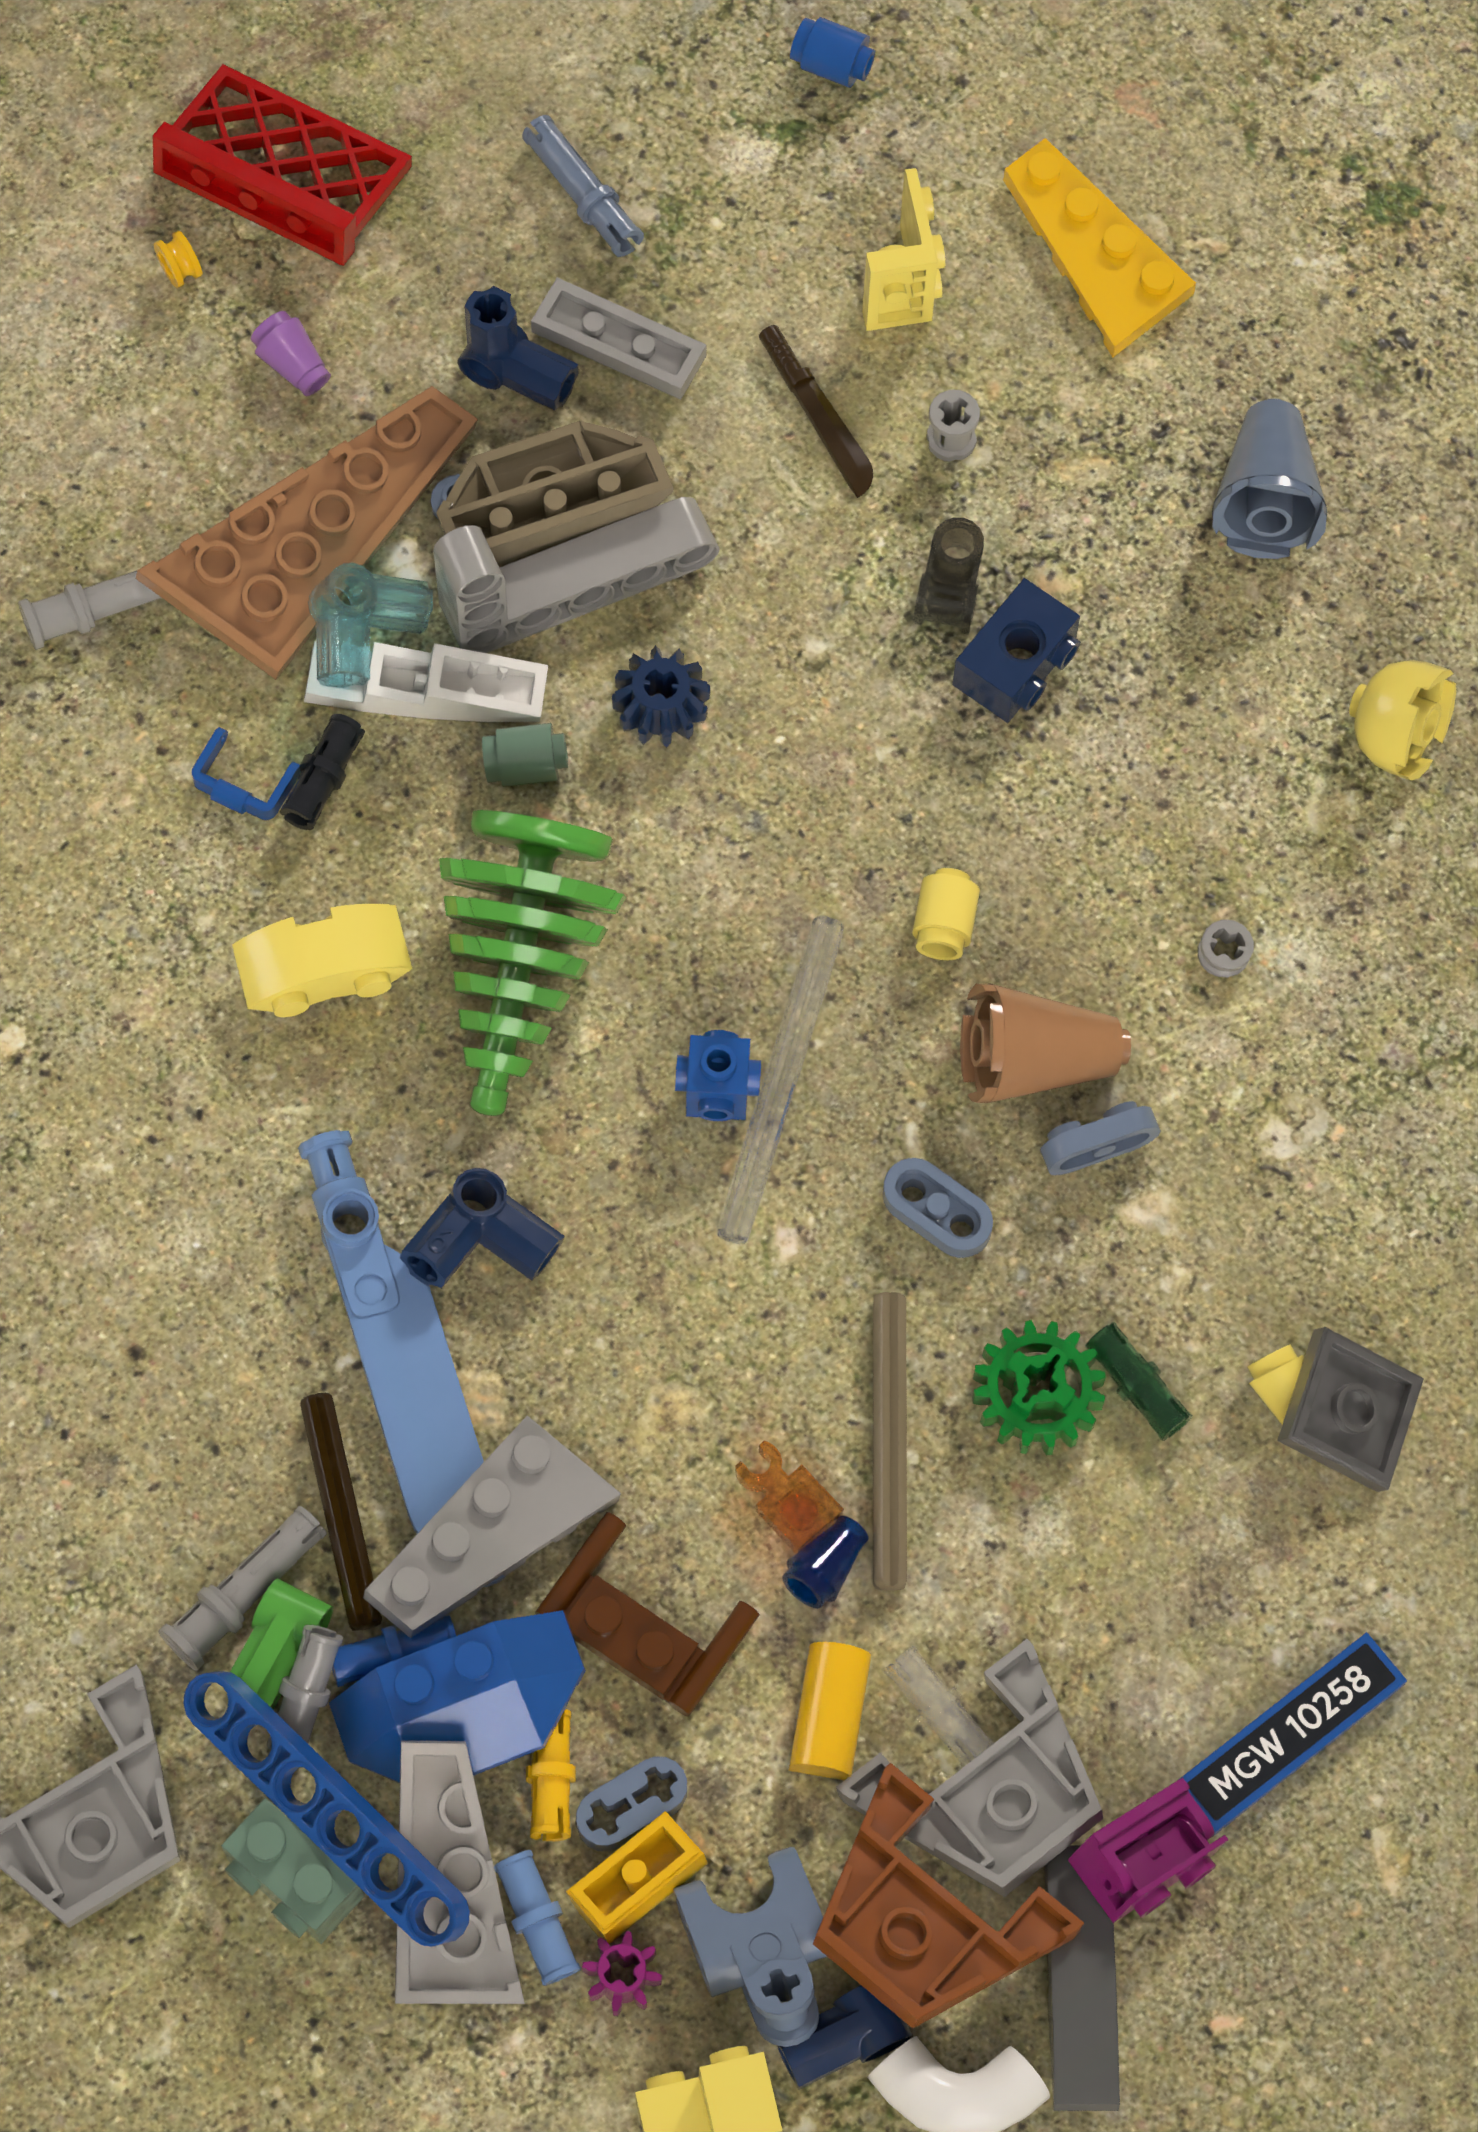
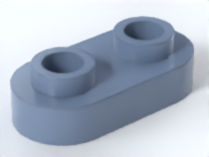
(1117, 1133)
(942, 1205)

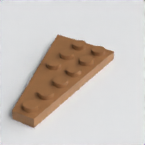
(257, 567)

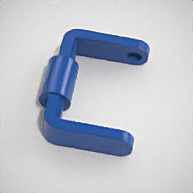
(236, 797)

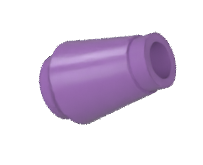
(289, 351)

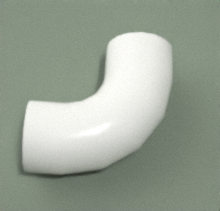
(955, 2102)

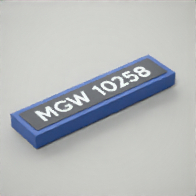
(1293, 1731)

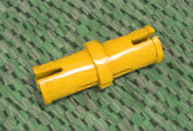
(550, 1785)

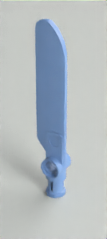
(396, 1340)

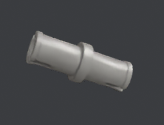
(306, 1686)

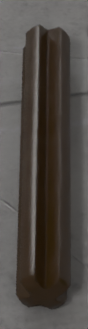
(340, 1509)

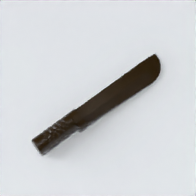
(829, 426)

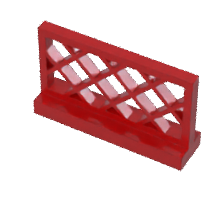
(258, 189)

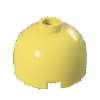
(1402, 714)

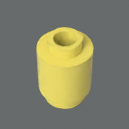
(945, 914)

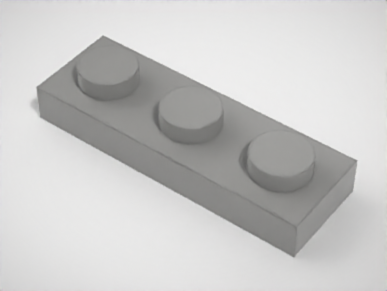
(618, 338)

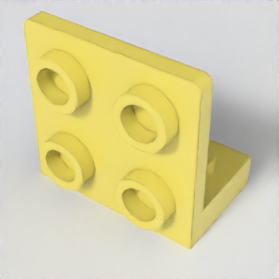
(905, 278)

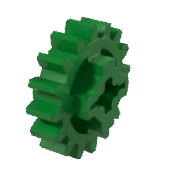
(1055, 1404)

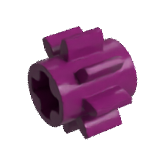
(626, 1956)

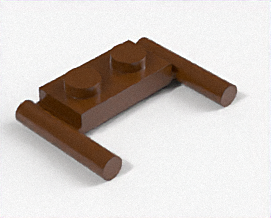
(633, 1636)

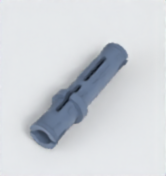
(595, 201)

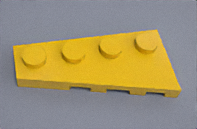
(1108, 259)

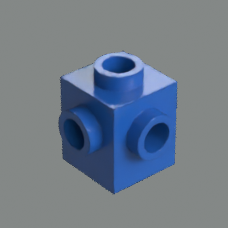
(718, 1076)

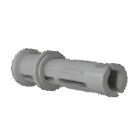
(80, 607)
(222, 1607)

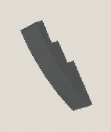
(1082, 1999)

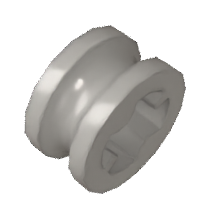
(1228, 932)

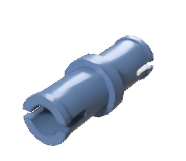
(537, 1917)

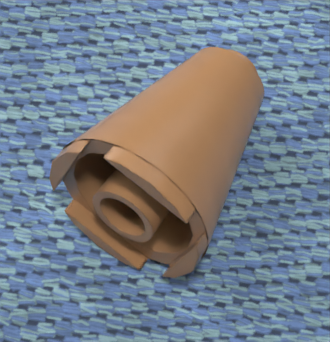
(1035, 1044)

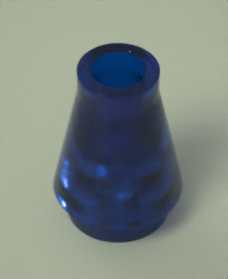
(823, 1565)

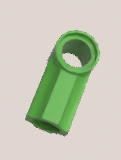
(277, 1637)

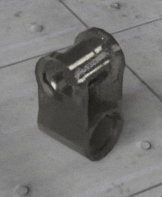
(950, 584)

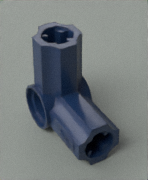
(503, 355)
(502, 1228)

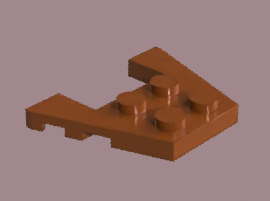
(912, 1936)

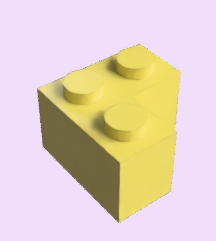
(726, 2097)

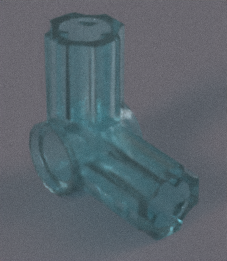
(345, 628)

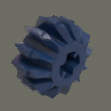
(660, 713)

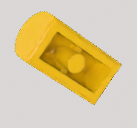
(830, 1710)
(636, 1877)

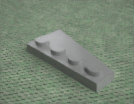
(503, 1514)
(447, 1827)

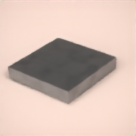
(1350, 1409)

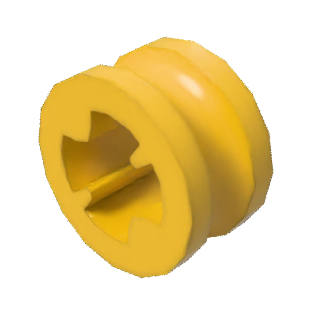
(178, 259)

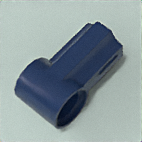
(850, 2031)

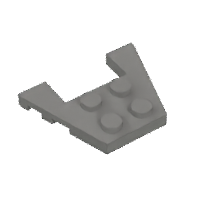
(1015, 1799)
(102, 1826)

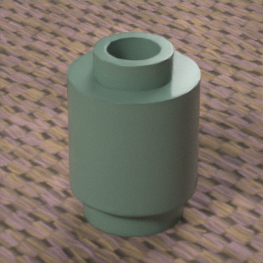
(524, 755)

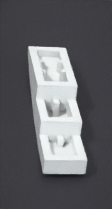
(439, 685)

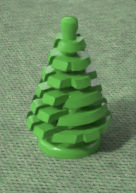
(523, 922)

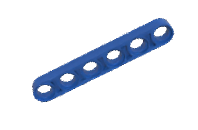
(330, 1798)

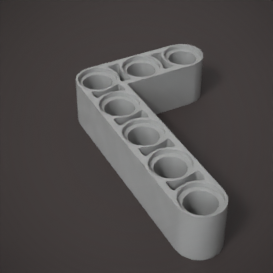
(508, 603)

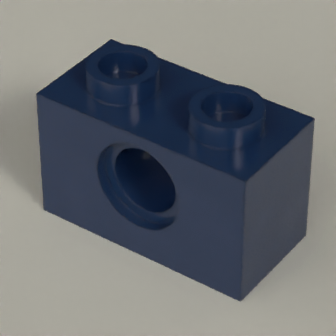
(1025, 621)

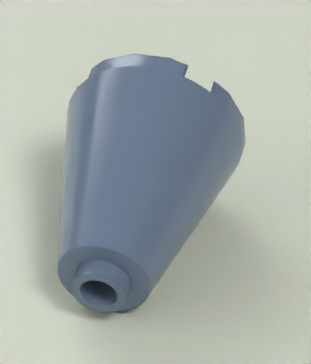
(1270, 485)

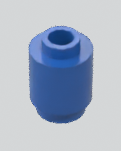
(832, 51)

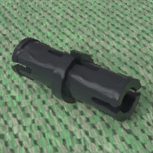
(322, 772)

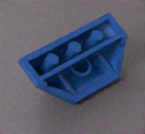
(485, 1687)

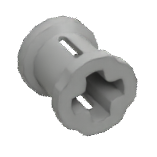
(947, 421)

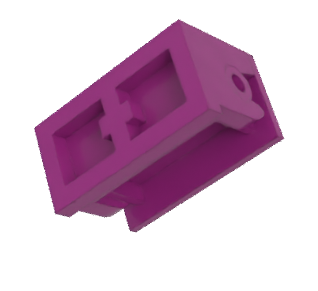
(1146, 1852)

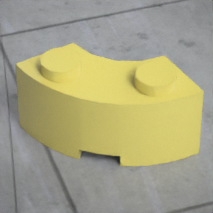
(346, 954)

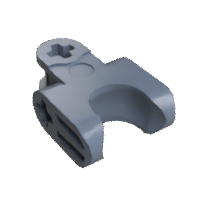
(761, 1949)

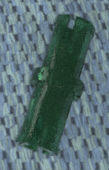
(1139, 1381)

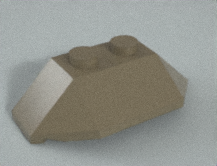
(555, 488)

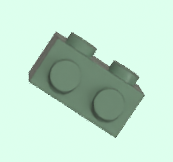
(292, 1871)

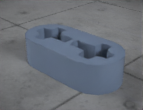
(623, 1791)

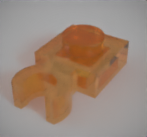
(793, 1504)

